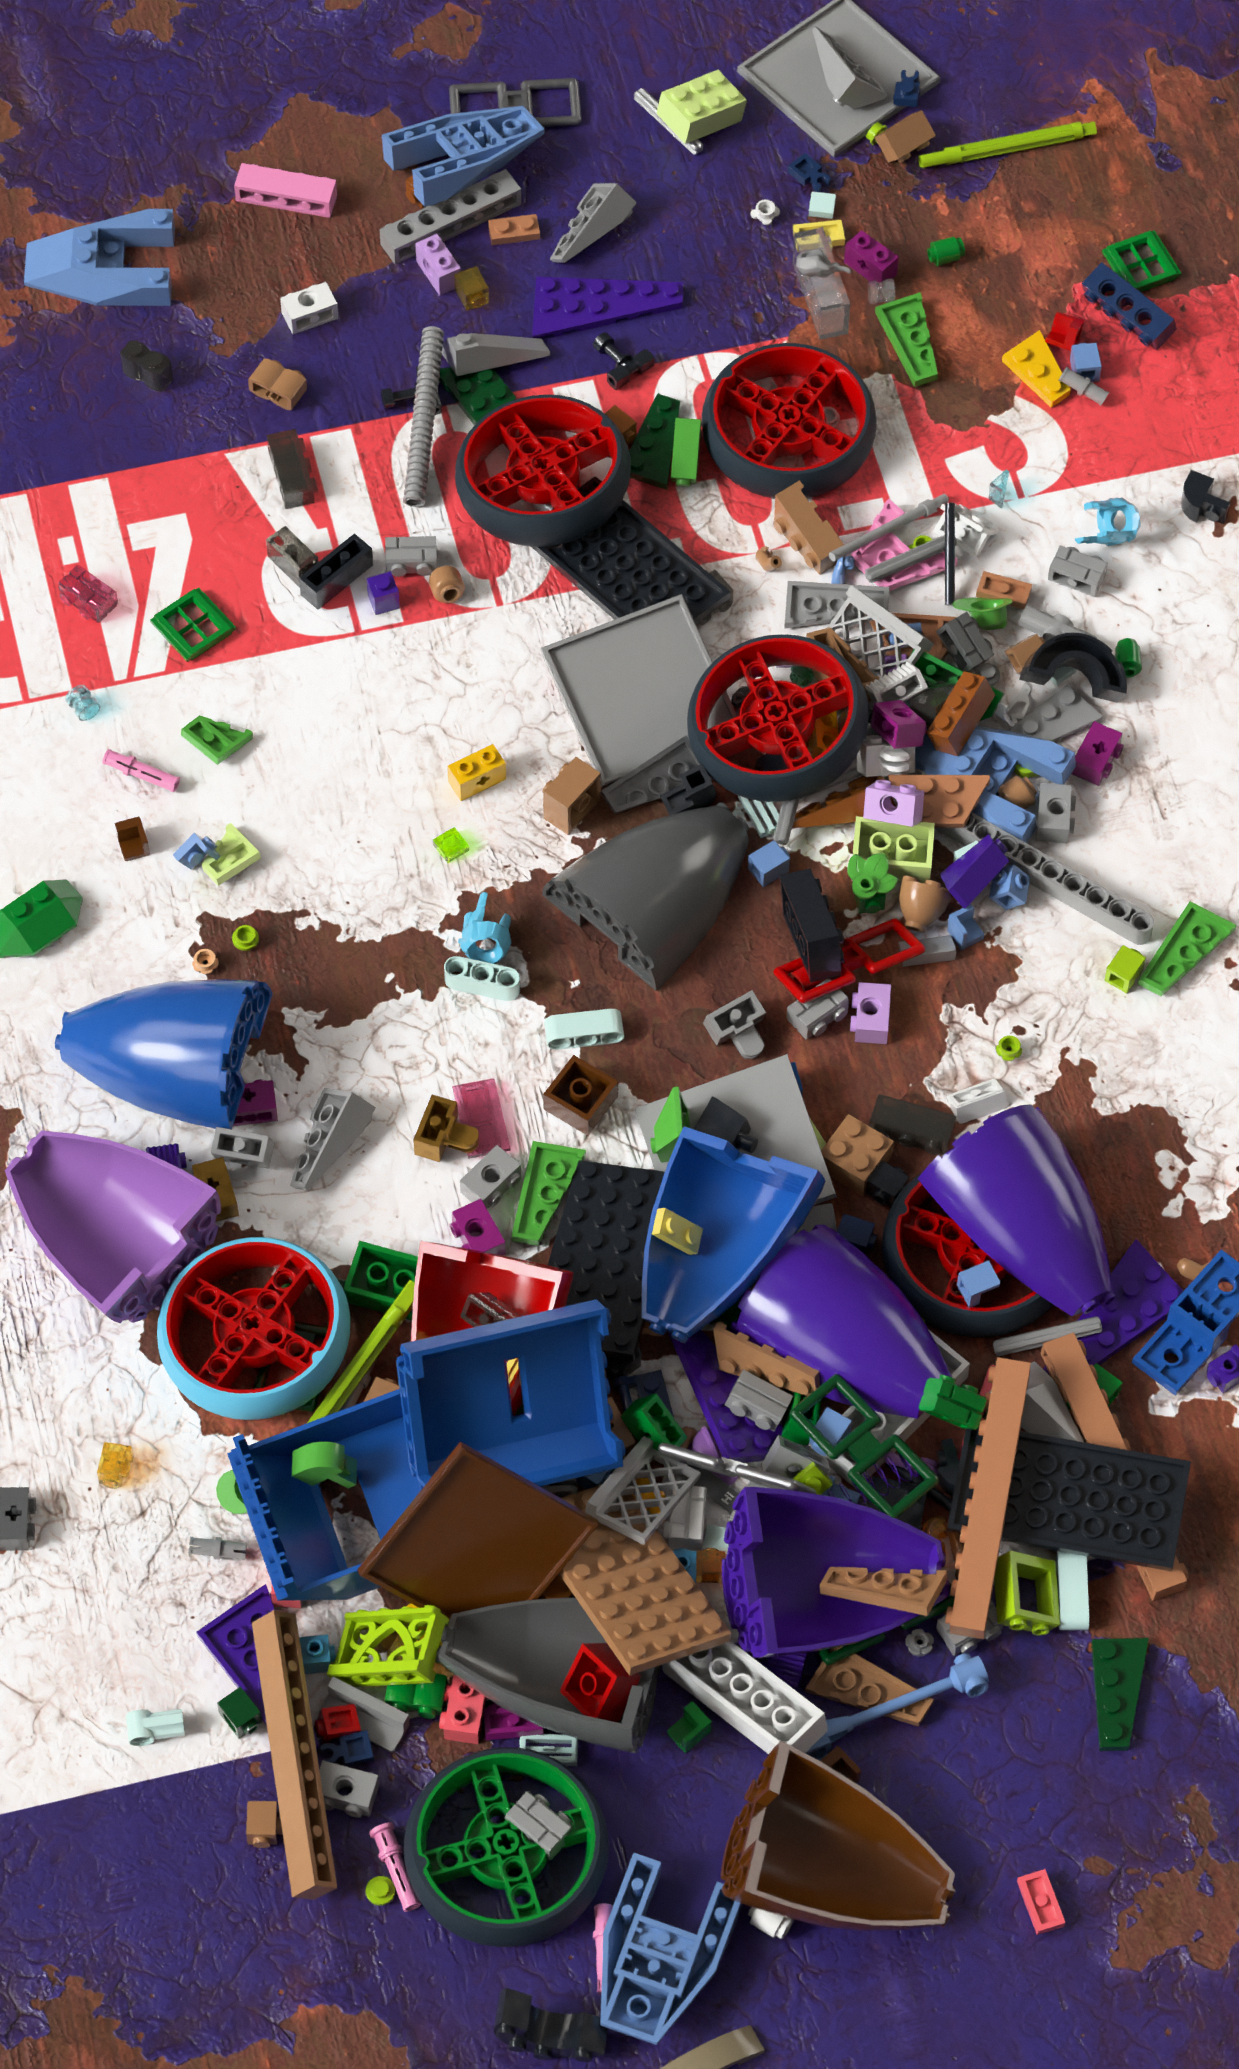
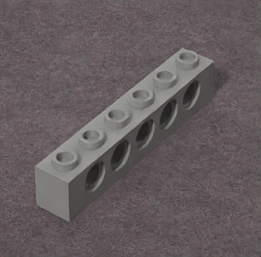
(451, 217)

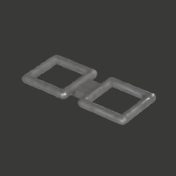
(523, 97)
(732, 1468)

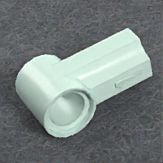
(146, 1726)

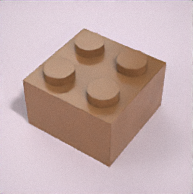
(571, 795)
(855, 1153)

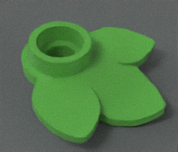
(873, 872)

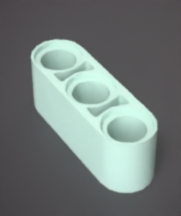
(474, 969)
(584, 1029)
(1072, 1591)

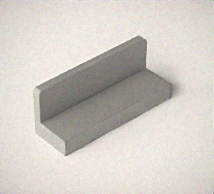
(382, 1721)

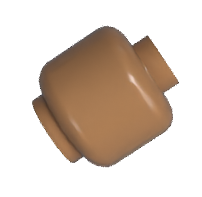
(446, 584)
(1019, 792)

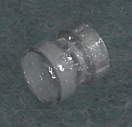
(881, 291)

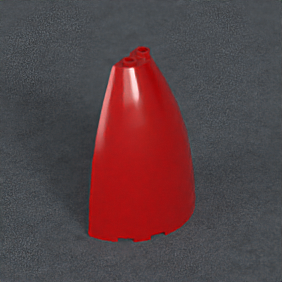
(451, 1273)

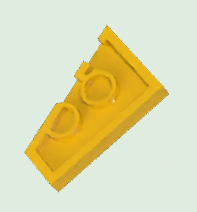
(1038, 369)

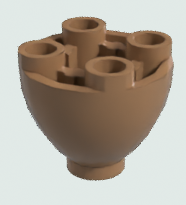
(922, 902)

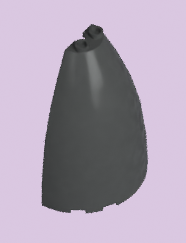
(656, 887)
(521, 1658)

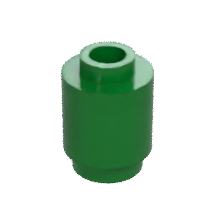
(946, 250)
(1129, 655)

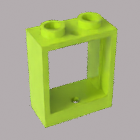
(1043, 1571)

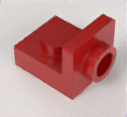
(336, 1722)

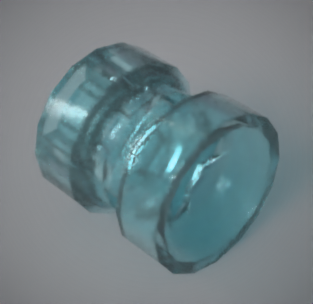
(82, 702)

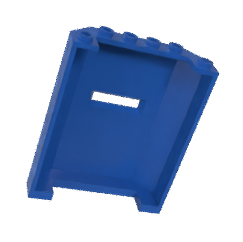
(460, 1392)

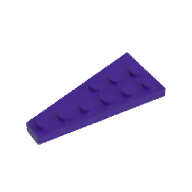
(593, 303)
(1141, 1302)
(734, 1435)
(233, 1645)

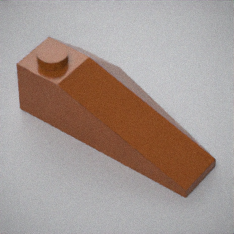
(838, 806)

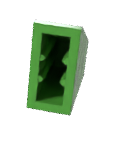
(686, 451)

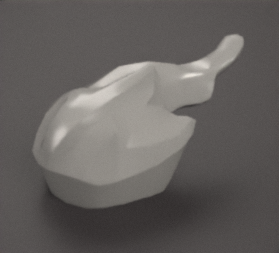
(817, 264)

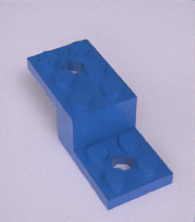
(1194, 1326)

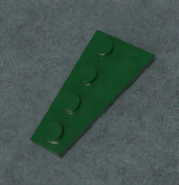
(1117, 1683)

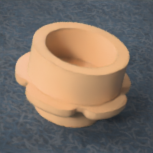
(205, 955)

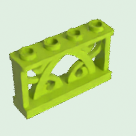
(413, 1667)

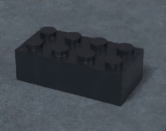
(811, 925)

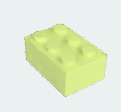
(701, 106)
(906, 847)

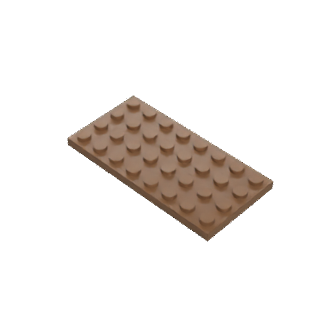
(640, 1595)

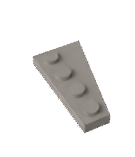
(819, 602)
(1059, 717)

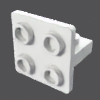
(969, 530)

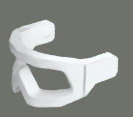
(1025, 696)

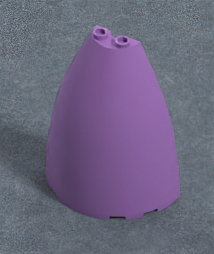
(112, 1218)

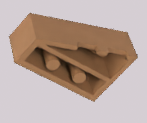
(804, 529)
(831, 639)

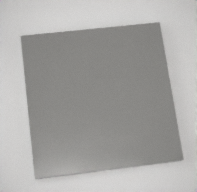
(795, 82)
(632, 685)
(770, 1103)

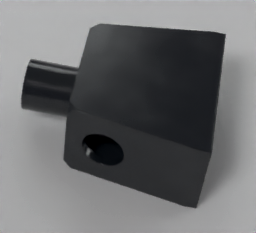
(726, 1124)

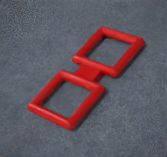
(854, 959)

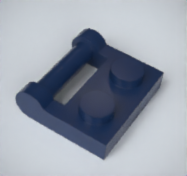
(646, 1385)

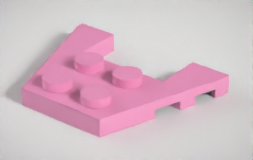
(891, 546)

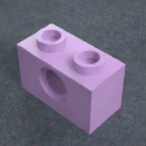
(437, 263)
(879, 806)
(871, 1027)

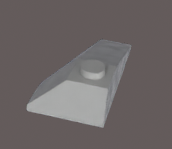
(845, 75)
(600, 212)
(482, 351)
(338, 1122)
(1045, 1409)

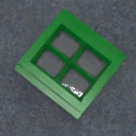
(1142, 261)
(193, 624)

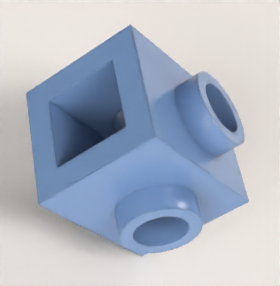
(1010, 887)

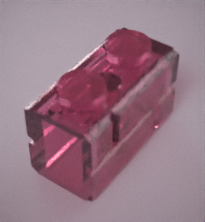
(87, 594)

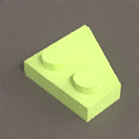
(235, 855)

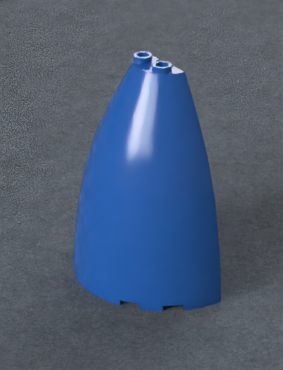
(170, 1046)
(746, 1219)

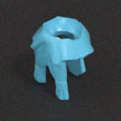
(1106, 513)
(476, 929)

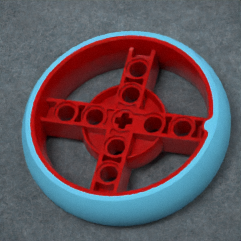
(253, 1328)

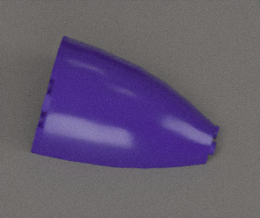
(1026, 1207)
(842, 1318)
(783, 1550)

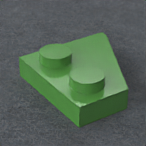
(215, 738)

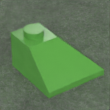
(669, 1125)

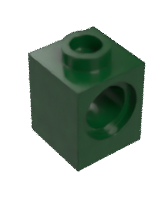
(240, 1713)

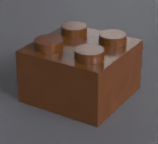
(580, 1095)

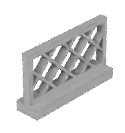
(887, 620)
(623, 1482)

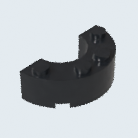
(1081, 653)
(547, 2032)

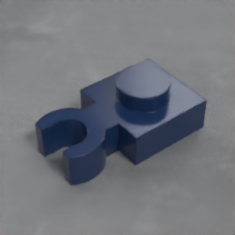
(907, 91)
(808, 170)
(354, 1749)

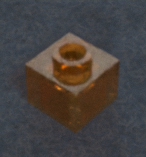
(709, 1565)

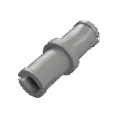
(1083, 386)
(217, 1548)

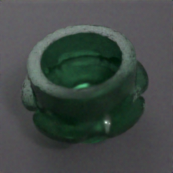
(801, 675)

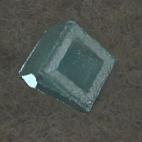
(998, 489)

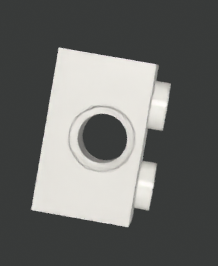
(309, 308)

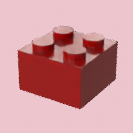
(598, 1683)

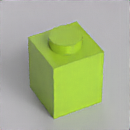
(1125, 968)

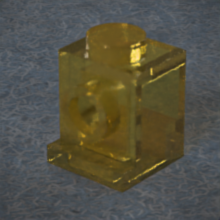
(114, 1464)

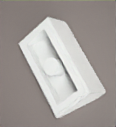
(977, 1101)

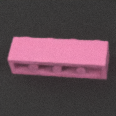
(285, 190)

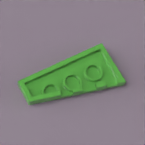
(908, 333)
(1188, 943)
(544, 1187)

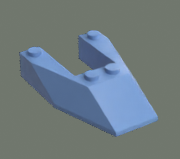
(474, 140)
(89, 261)
(996, 754)
(653, 1967)

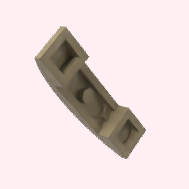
(721, 2052)

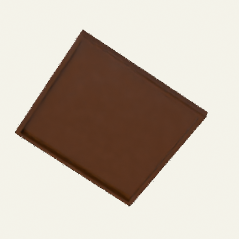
(477, 1538)

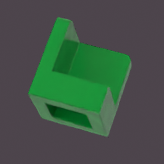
(690, 1728)

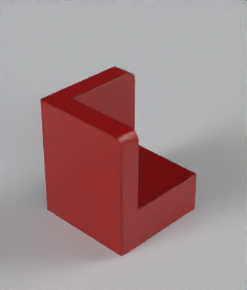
(1065, 331)

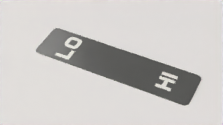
(716, 1488)

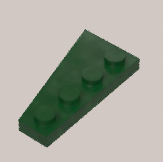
(654, 443)

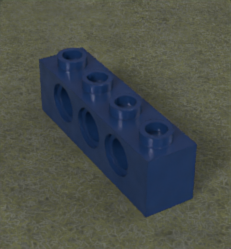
(1105, 280)

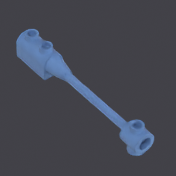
(966, 1676)

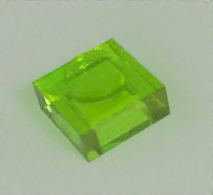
(450, 845)

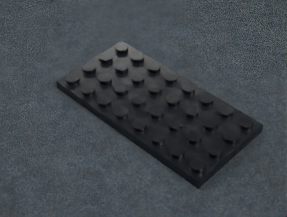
(633, 566)
(604, 1245)
(1085, 1499)

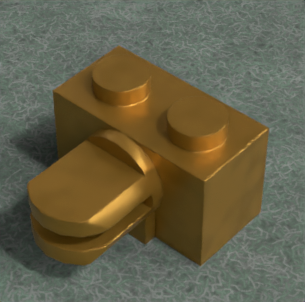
(440, 1130)

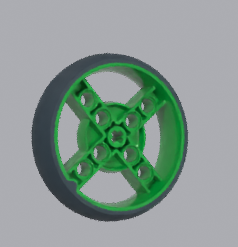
(528, 1922)

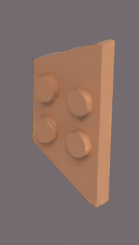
(929, 625)
(946, 797)

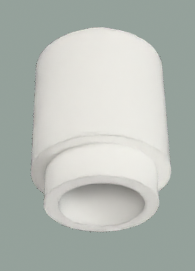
(770, 1923)

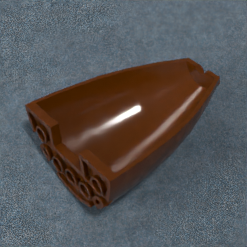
(830, 1853)

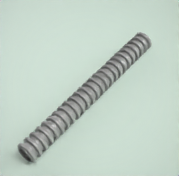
(423, 416)

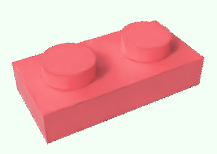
(1041, 1902)

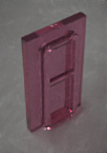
(481, 1109)

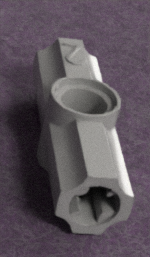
(1046, 624)

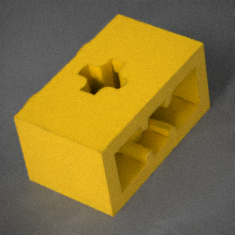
(476, 772)

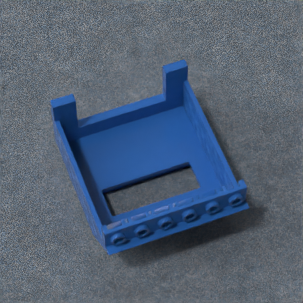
(292, 1515)

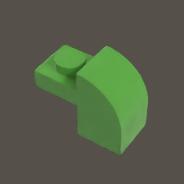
(324, 1461)

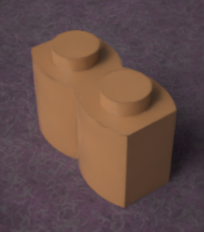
(277, 384)

